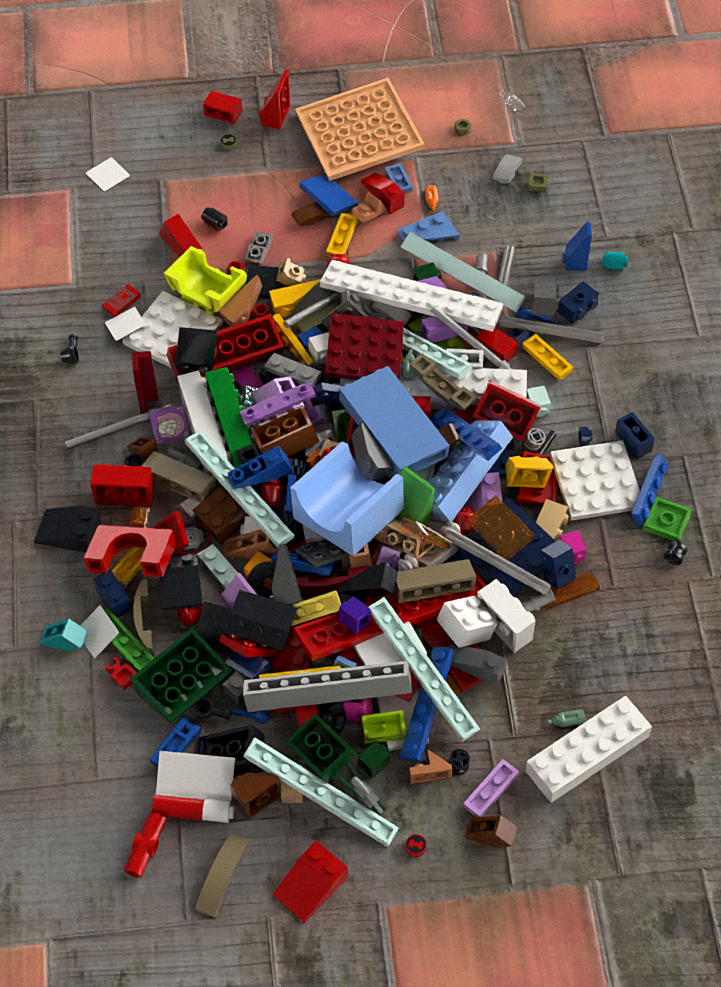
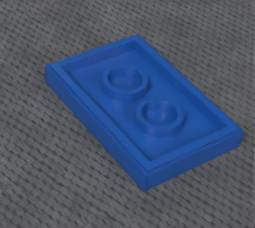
(328, 194)

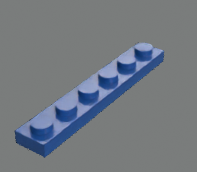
(468, 434)
(424, 710)

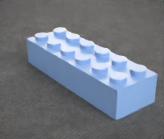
(464, 472)

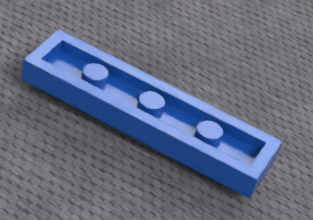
(649, 490)

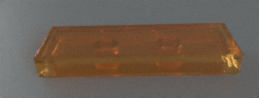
(581, 586)

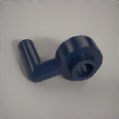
(584, 436)

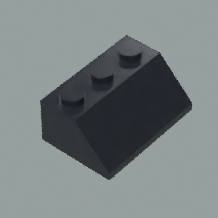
(261, 620)

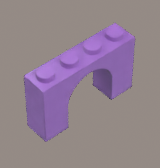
(432, 327)

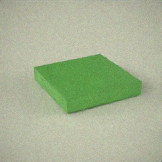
(667, 519)

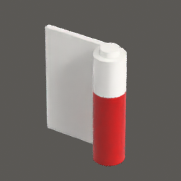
(194, 787)

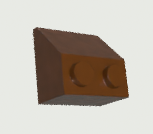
(254, 792)

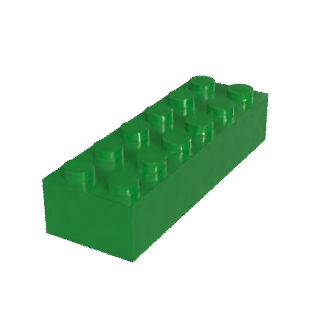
(227, 406)

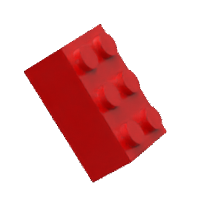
(508, 407)
(122, 485)

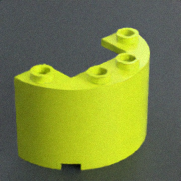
(201, 283)

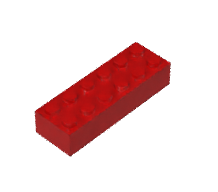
(240, 345)

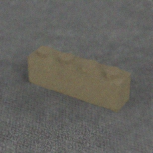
(181, 477)
(434, 581)

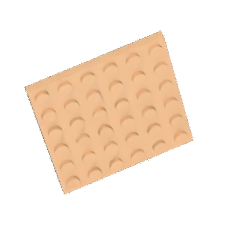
(359, 129)

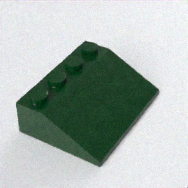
(180, 676)

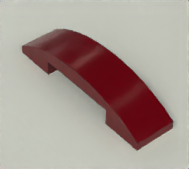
(321, 587)

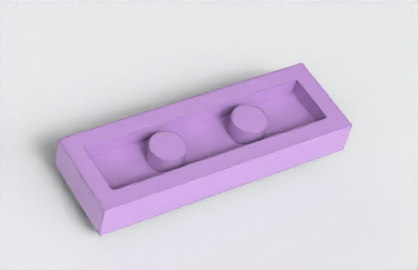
(491, 788)

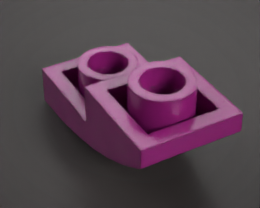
(245, 376)

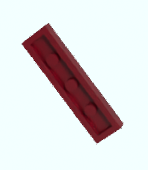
(144, 378)

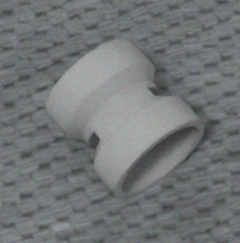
(533, 440)

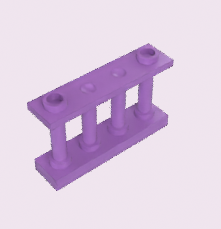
(282, 402)

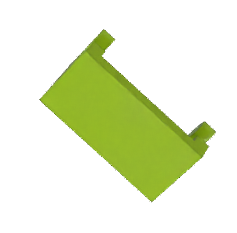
(384, 727)

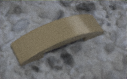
(440, 384)
(142, 599)
(221, 874)

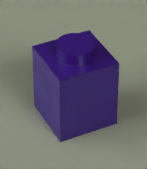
(354, 615)

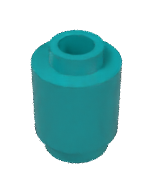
(614, 260)

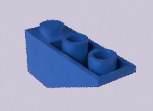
(261, 469)

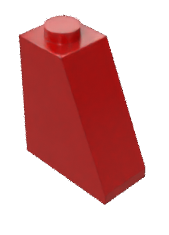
(178, 235)

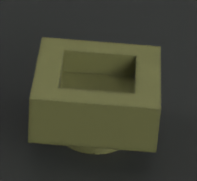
(538, 182)

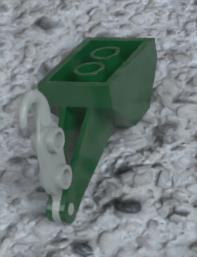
(327, 754)

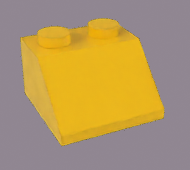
(527, 472)

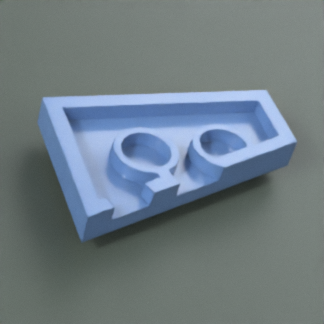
(431, 228)

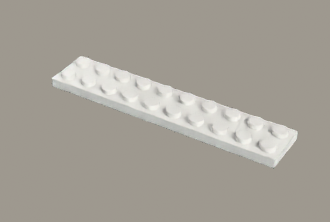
(411, 295)

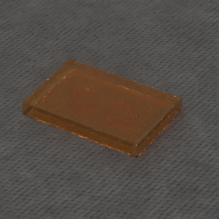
(500, 528)

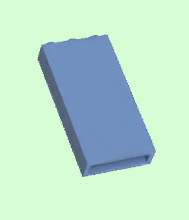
(394, 421)

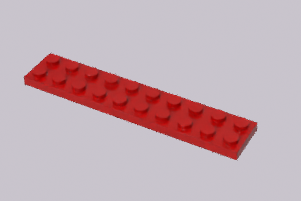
(330, 636)

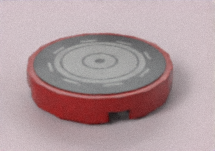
(197, 537)

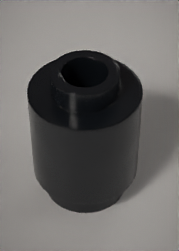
(214, 218)

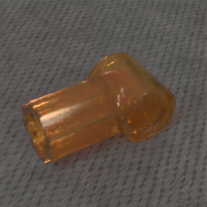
(140, 517)

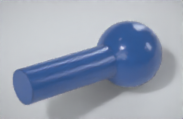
(259, 716)

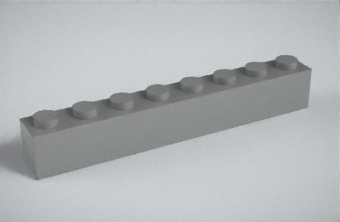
(327, 686)

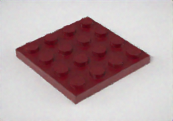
(362, 346)

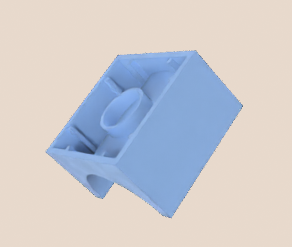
(342, 503)

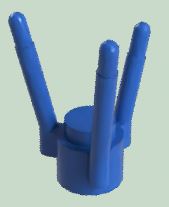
(524, 313)

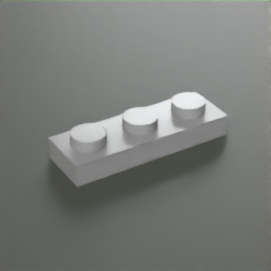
(286, 367)

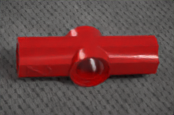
(145, 845)

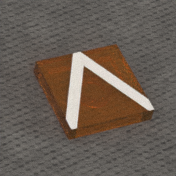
(426, 533)

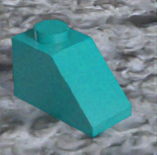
(64, 635)

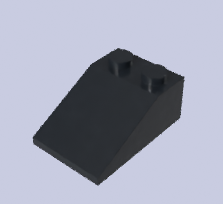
(195, 349)
(68, 527)
(181, 583)
(232, 744)

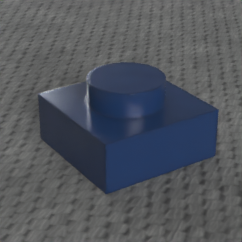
(519, 335)

